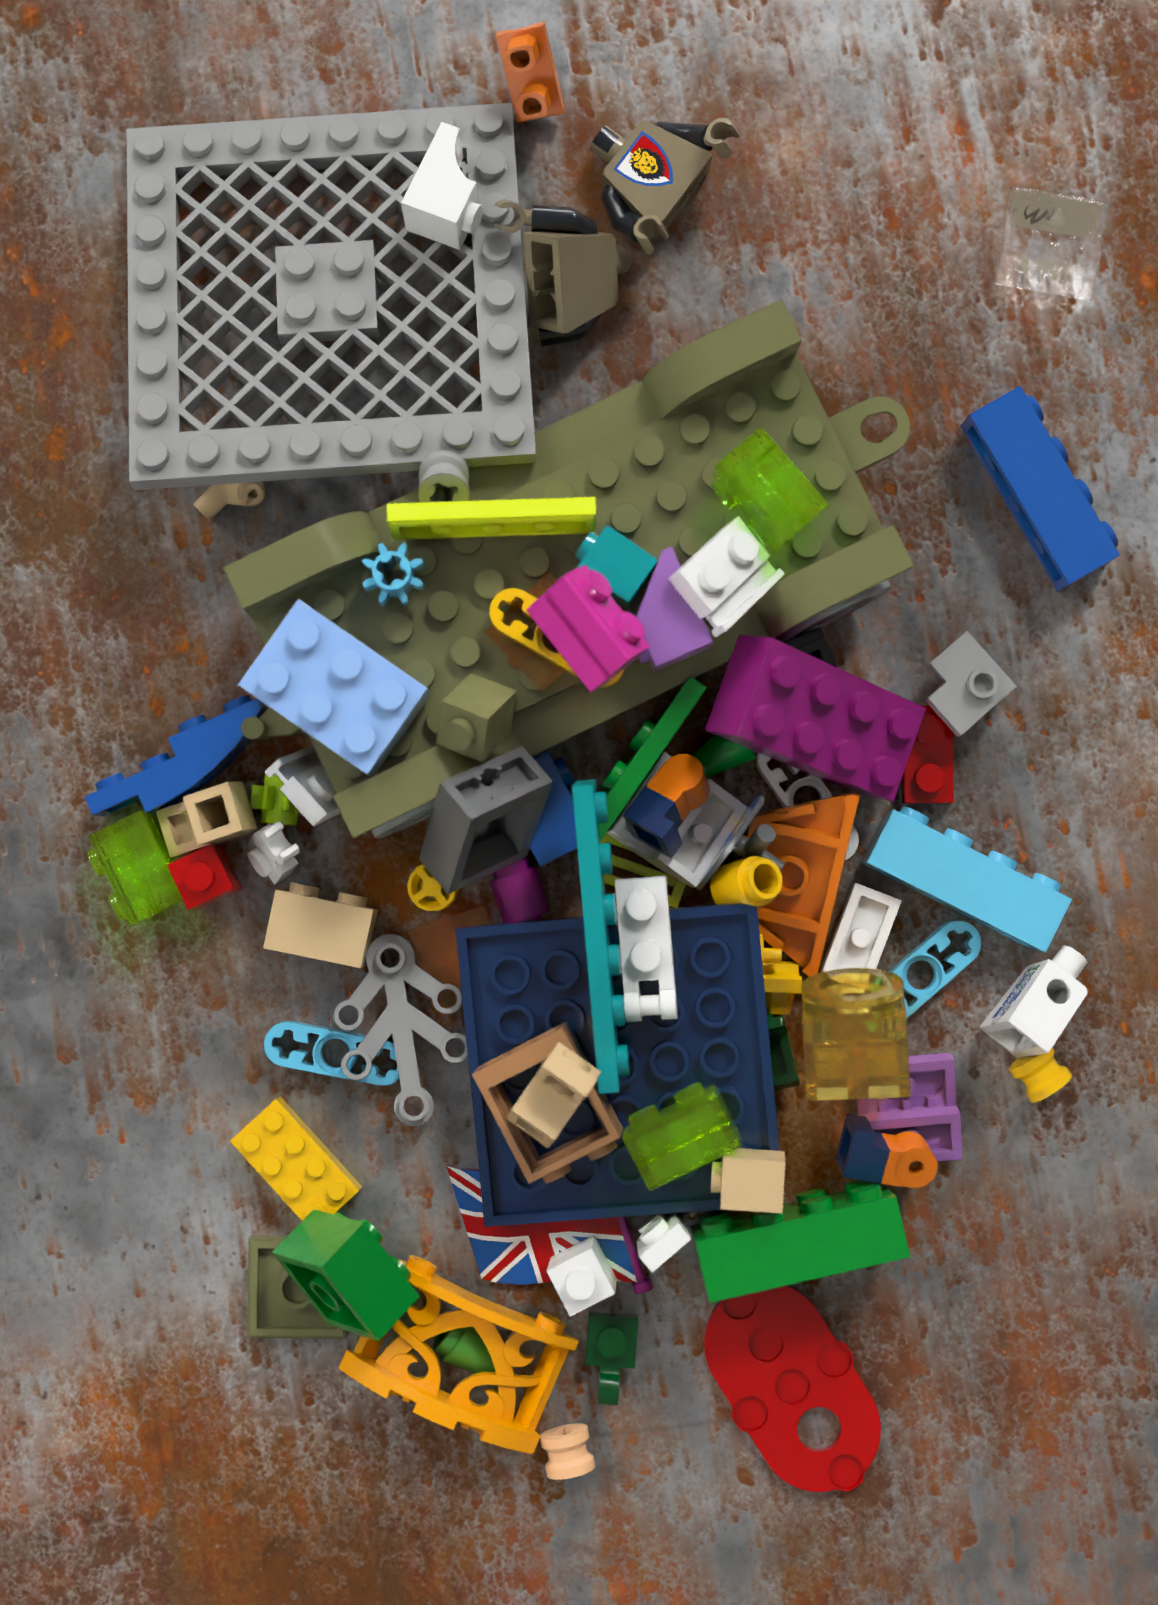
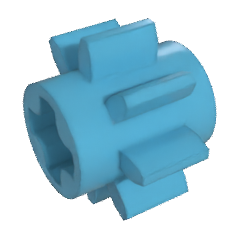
(388, 561)

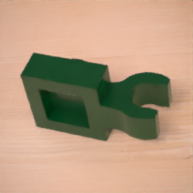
(611, 1346)

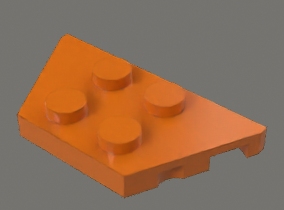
(814, 846)

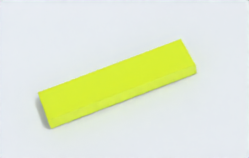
(492, 518)

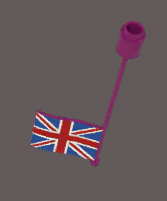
(523, 1251)

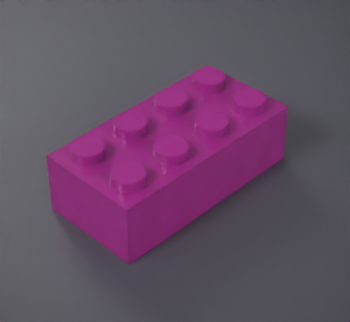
(815, 717)

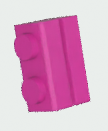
(589, 627)

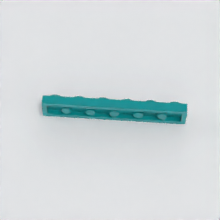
(598, 913)

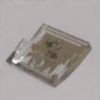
(1050, 243)

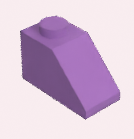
(668, 620)

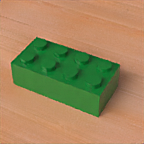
(805, 1242)

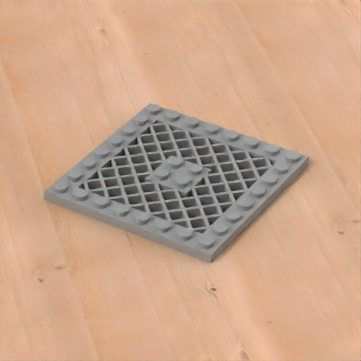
(321, 297)

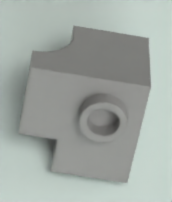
(967, 684)

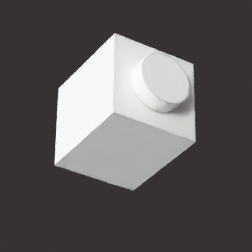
(582, 1275)

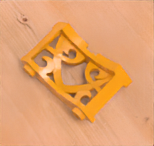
(495, 1418)

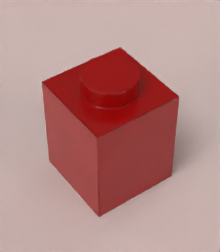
(204, 876)

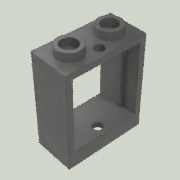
(483, 826)

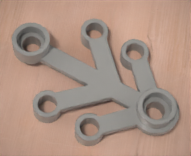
(399, 1020)

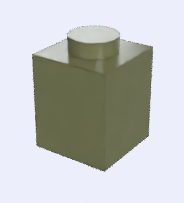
(476, 717)

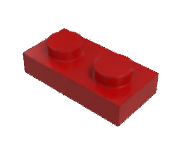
(930, 764)

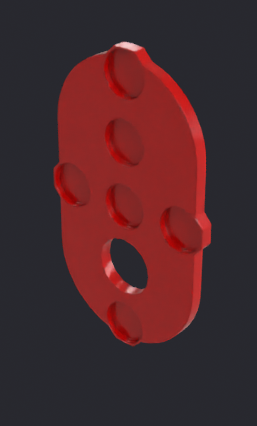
(776, 1364)

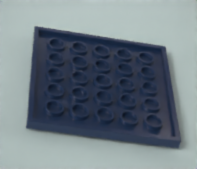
(535, 976)

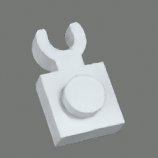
(272, 853)

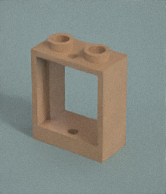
(555, 1162)

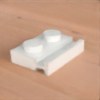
(726, 576)
(306, 785)

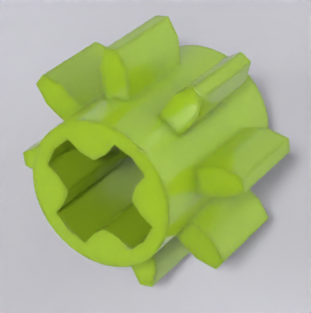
(273, 803)

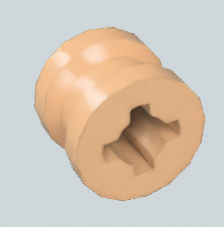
(567, 1451)

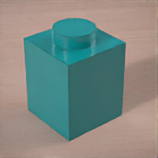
(619, 561)

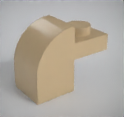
(207, 818)
(553, 1095)

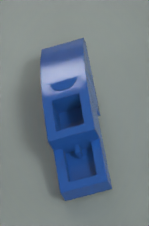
(201, 754)

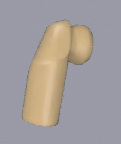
(220, 495)

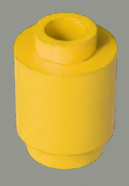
(746, 881)

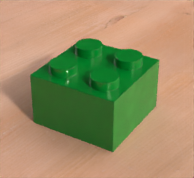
(347, 1273)

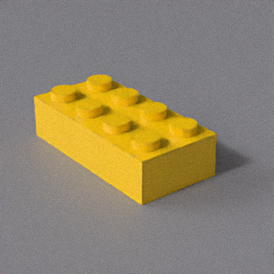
(295, 1161)

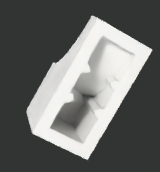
(440, 198)

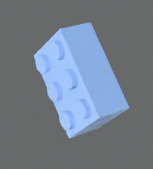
(335, 688)

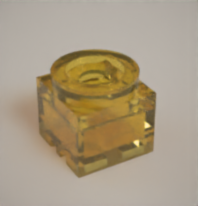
(855, 1035)

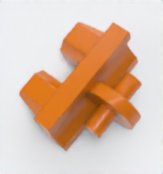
(530, 72)

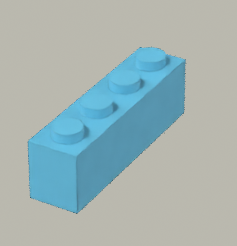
(967, 880)

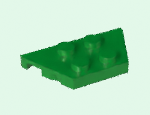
(648, 746)

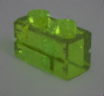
(767, 490)
(136, 867)
(681, 1135)

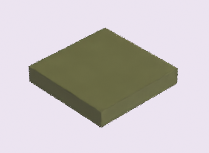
(276, 1302)

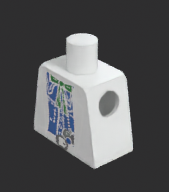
(1038, 1005)

